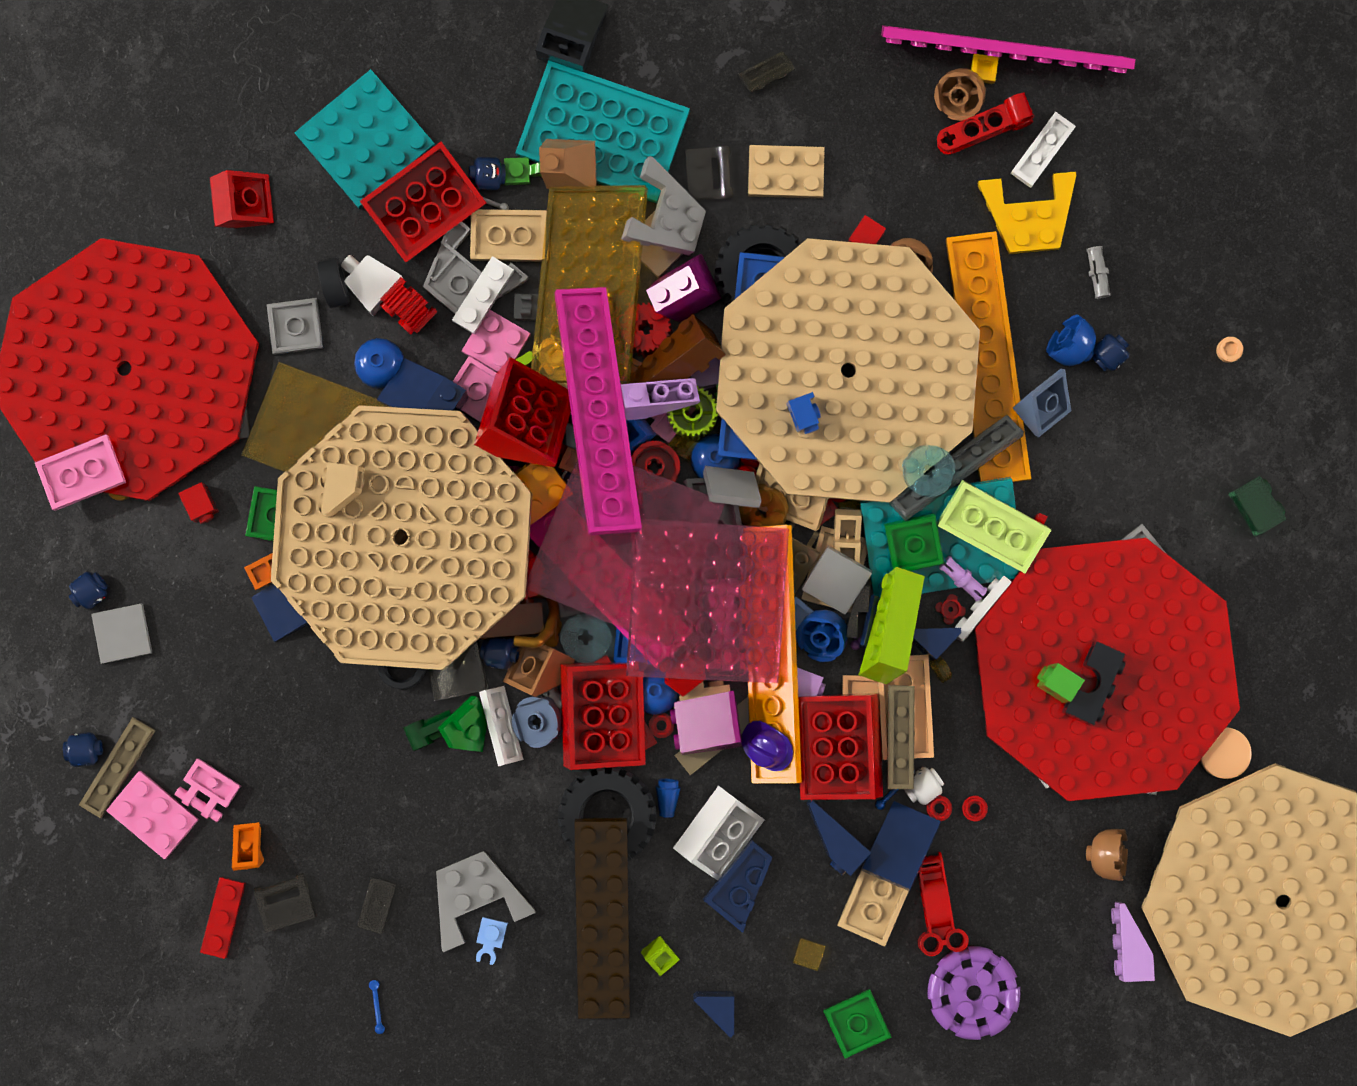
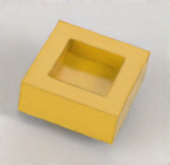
(985, 67)

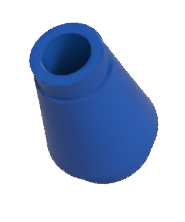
(667, 796)

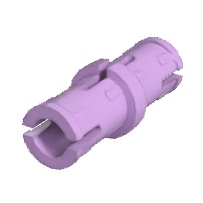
(963, 578)

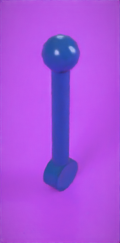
(880, 804)
(374, 985)

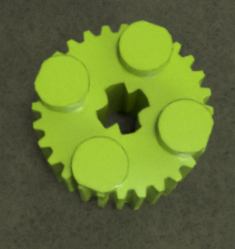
(701, 424)

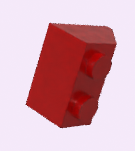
(241, 199)

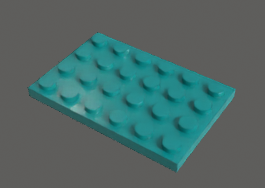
(618, 118)
(981, 564)

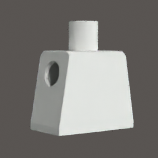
(369, 280)

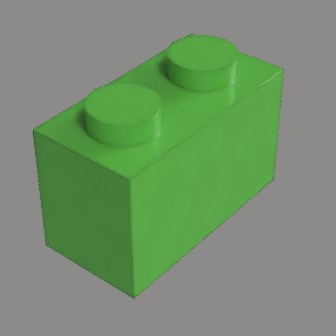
(1059, 682)

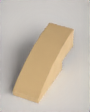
(848, 532)

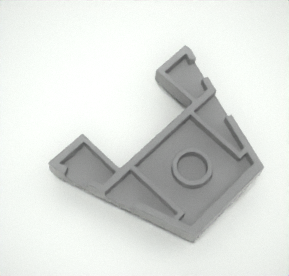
(676, 216)
(454, 276)
(470, 886)

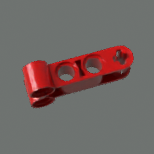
(1014, 114)
(937, 907)

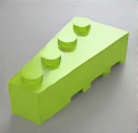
(893, 626)

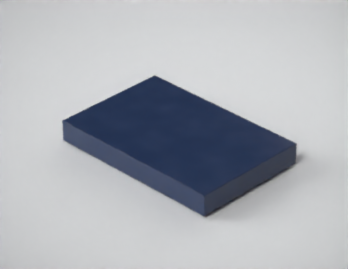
(901, 846)

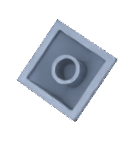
(1045, 404)

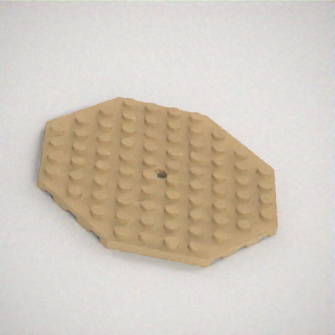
(835, 308)
(462, 551)
(1219, 895)

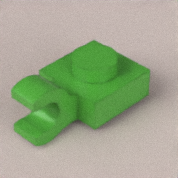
(519, 171)

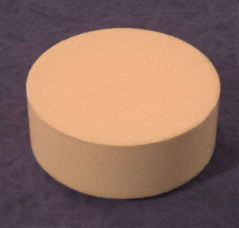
(1229, 349)

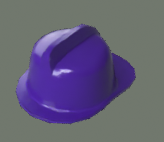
(767, 746)

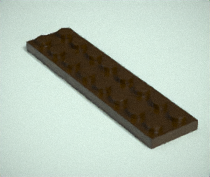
(602, 917)

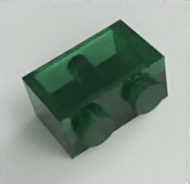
(1258, 505)

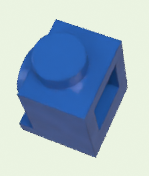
(804, 413)

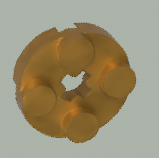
(776, 505)

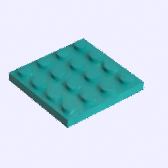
(364, 137)

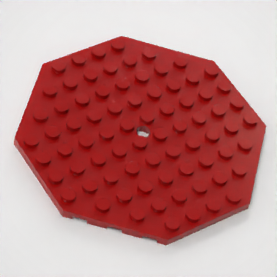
(141, 308)
(1165, 703)

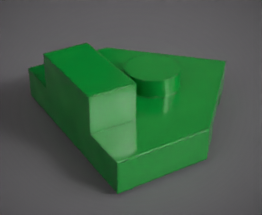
(466, 726)

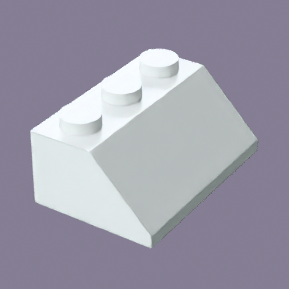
(718, 833)

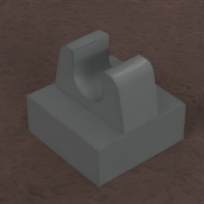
(525, 307)

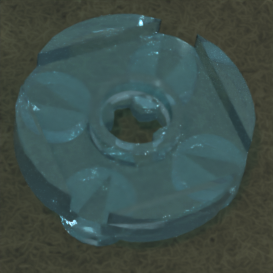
(915, 464)
(574, 647)

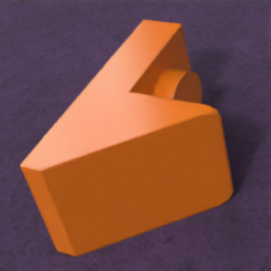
(247, 846)

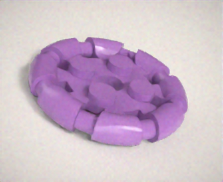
(980, 1007)

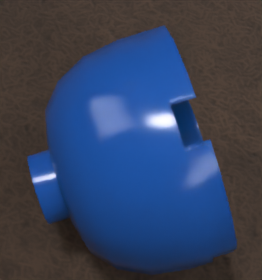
(1074, 342)
(377, 362)
(706, 454)
(822, 635)
(658, 696)

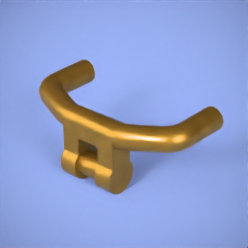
(549, 635)

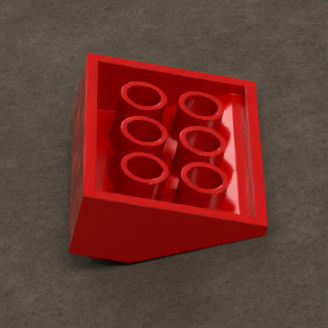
(423, 202)
(524, 416)
(601, 716)
(840, 747)

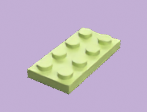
(993, 526)

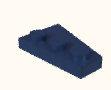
(737, 888)

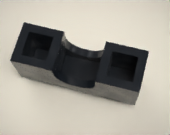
(1105, 664)

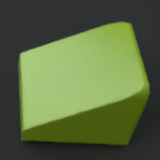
(659, 955)

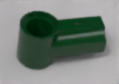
(425, 731)

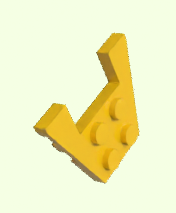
(1030, 224)

